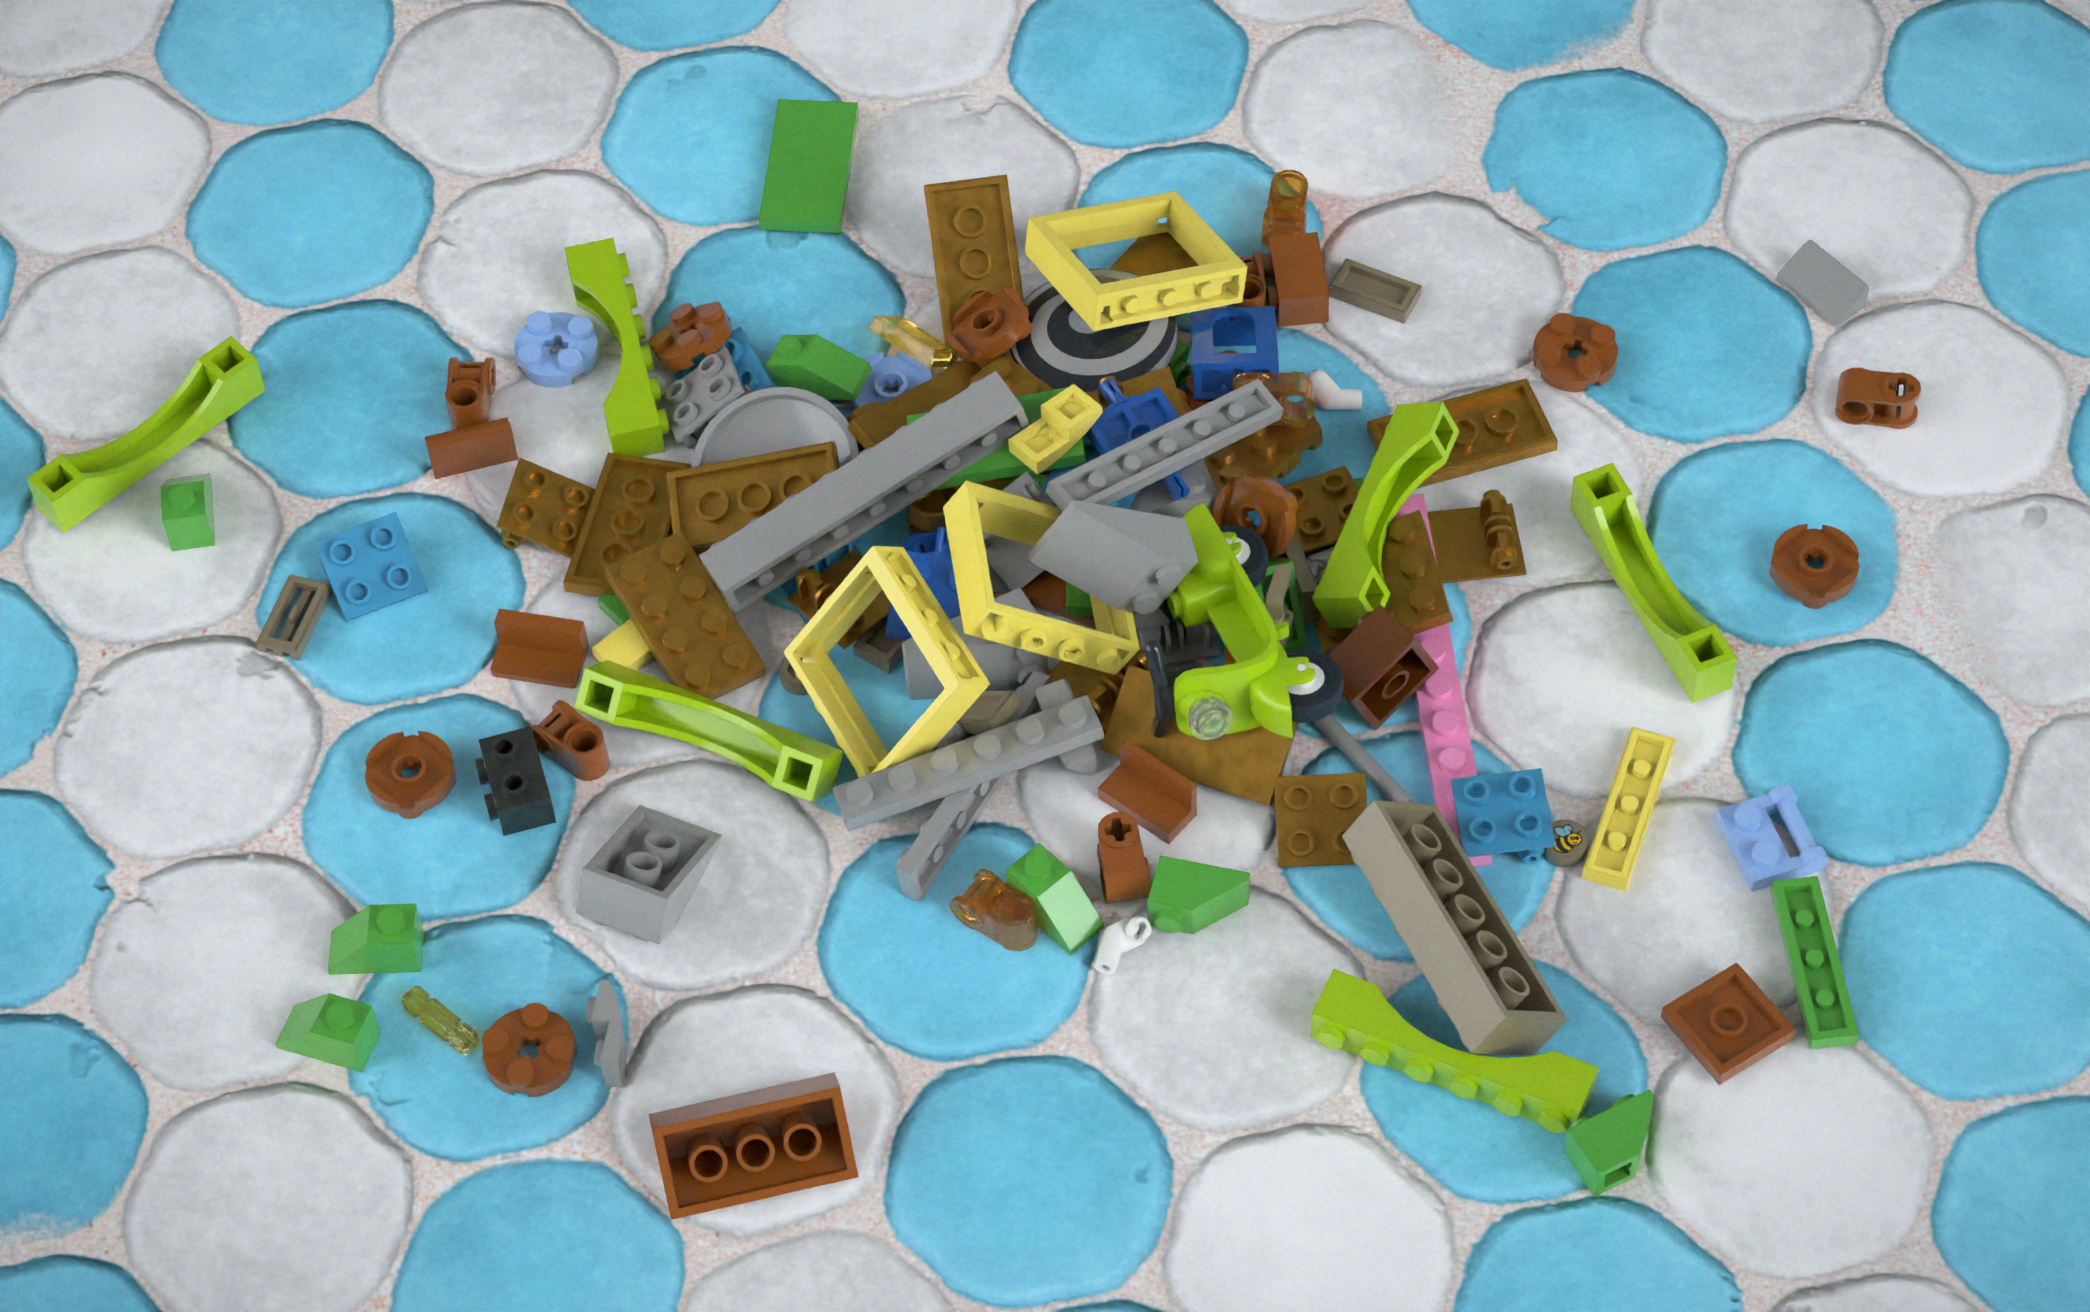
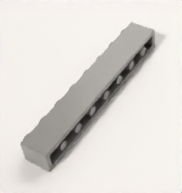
(864, 491)

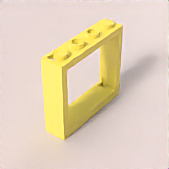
(1144, 297)
(1024, 522)
(963, 680)

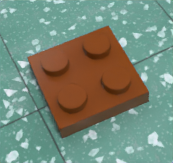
(1728, 1023)

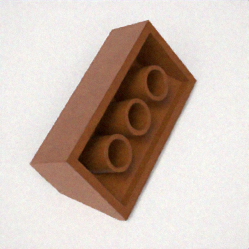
(753, 1145)

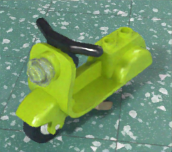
(1265, 681)

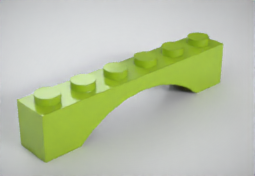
(630, 407)
(1410, 451)
(85, 481)
(1685, 639)
(768, 750)
(1538, 1087)

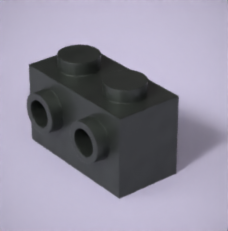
(516, 781)

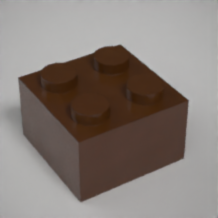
(1380, 666)

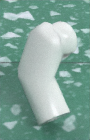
(1330, 396)

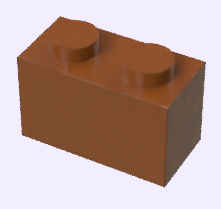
(1296, 279)

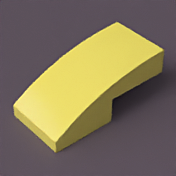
(1061, 426)

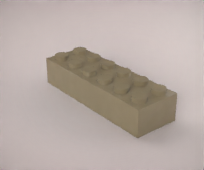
(1453, 929)

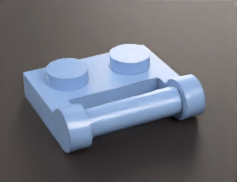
(1758, 845)

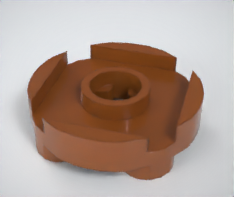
(691, 333)
(1575, 333)
(984, 344)
(1272, 503)
(1809, 584)
(415, 794)
(522, 1028)

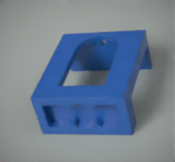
(1215, 327)

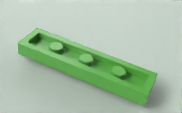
(1814, 963)

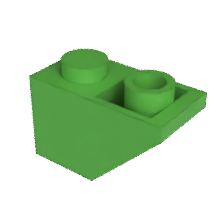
(1610, 1144)

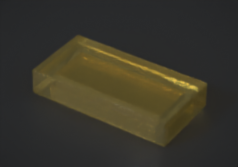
(913, 341)

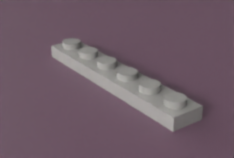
(1168, 447)
(968, 763)
(955, 815)

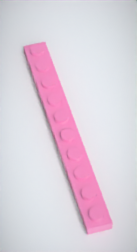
(1443, 712)

